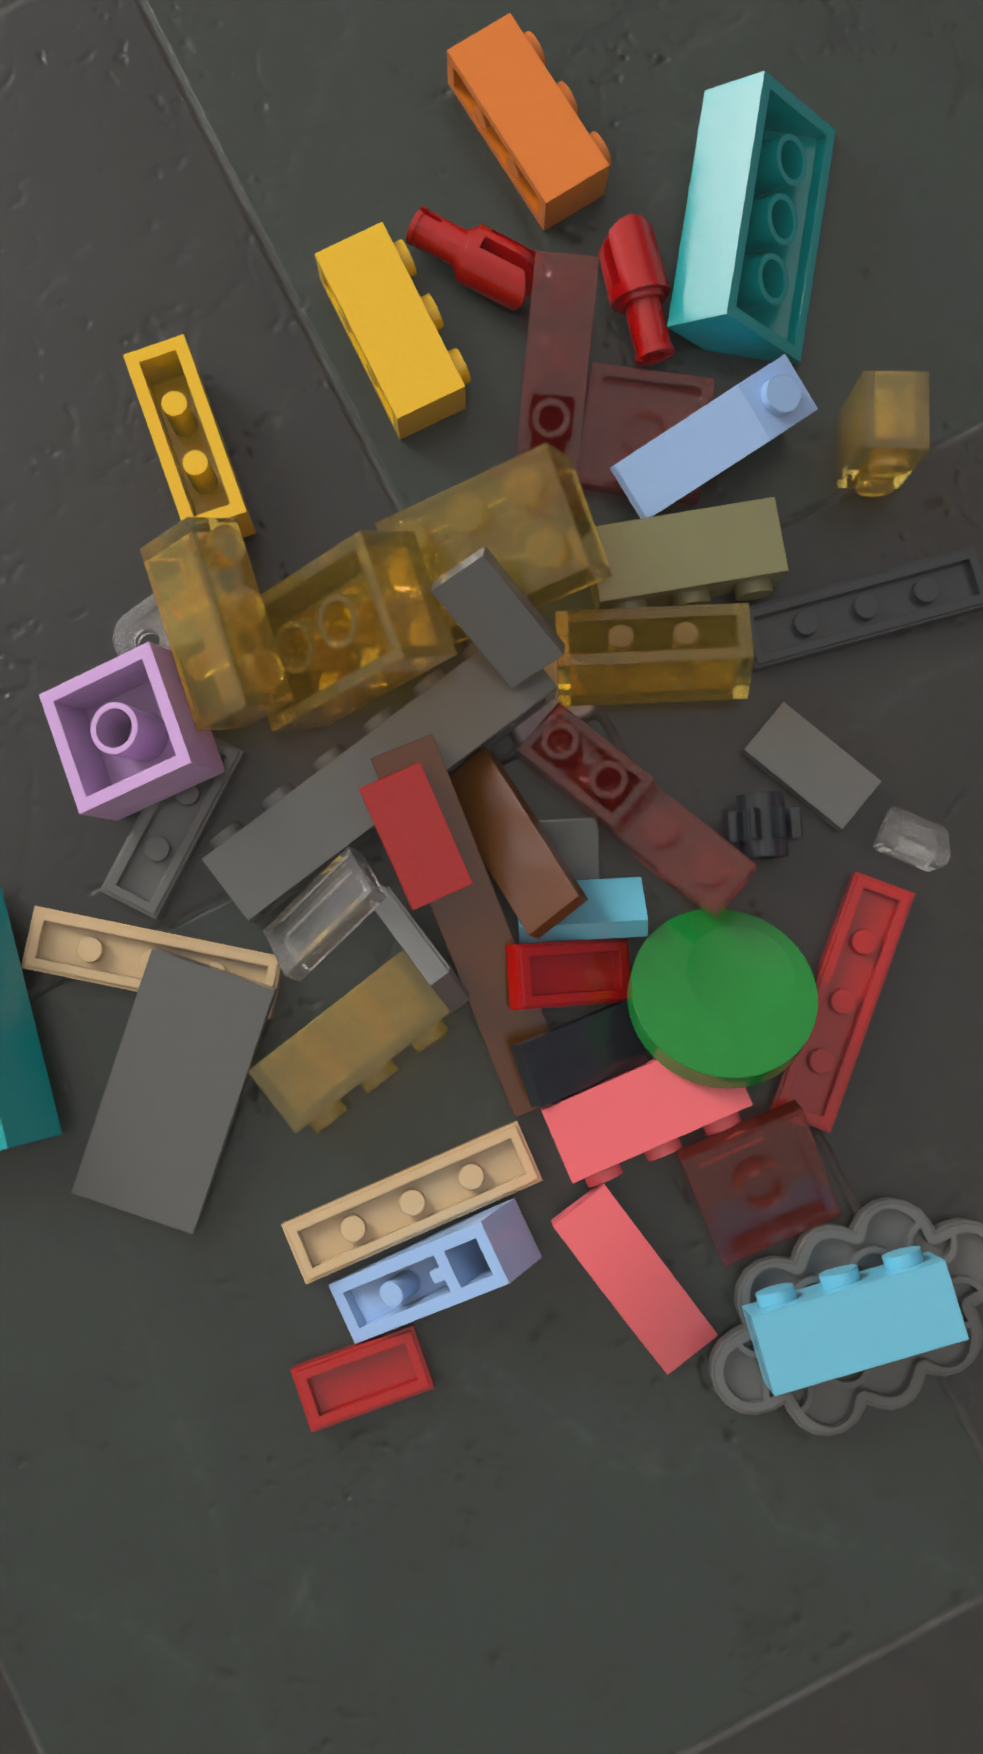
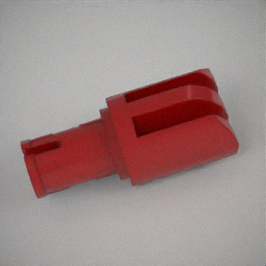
(479, 257)
(638, 286)

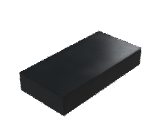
(578, 1054)

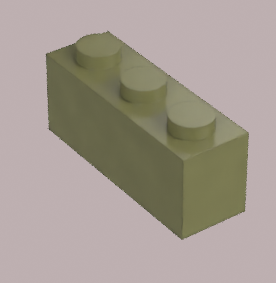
(693, 557)

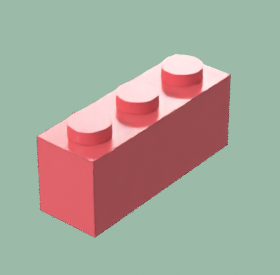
(635, 1115)

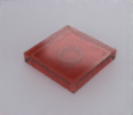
(629, 410)
(759, 1182)

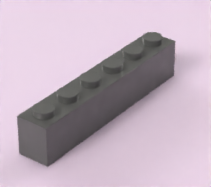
(325, 814)

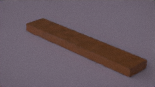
(474, 929)

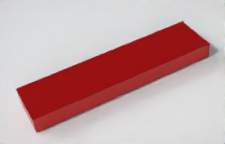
(847, 992)

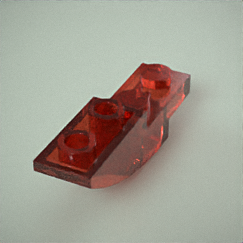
(557, 352)
(636, 810)

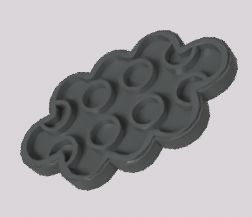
(874, 1231)

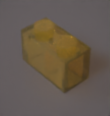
(882, 431)

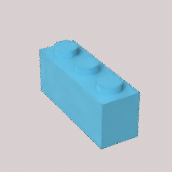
(854, 1320)

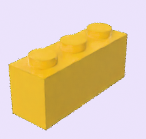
(394, 329)
(187, 433)

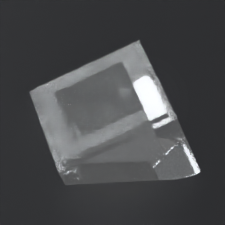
(913, 840)

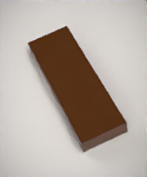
(515, 845)

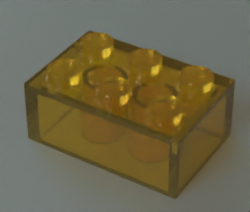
(527, 517)
(354, 627)

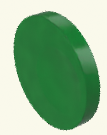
(722, 998)

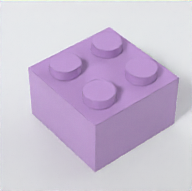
(128, 734)

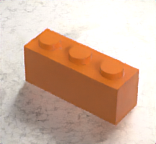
(528, 121)

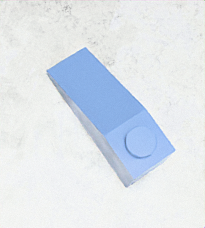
(714, 438)
(437, 1272)

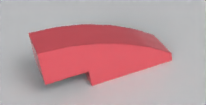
(633, 1278)

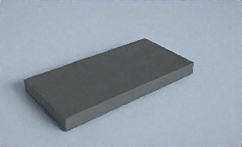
(174, 1090)

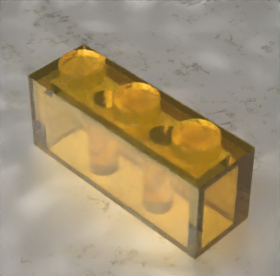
(216, 623)
(654, 654)
(352, 1045)

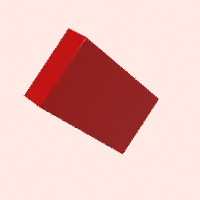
(415, 835)
(567, 973)
(362, 1377)

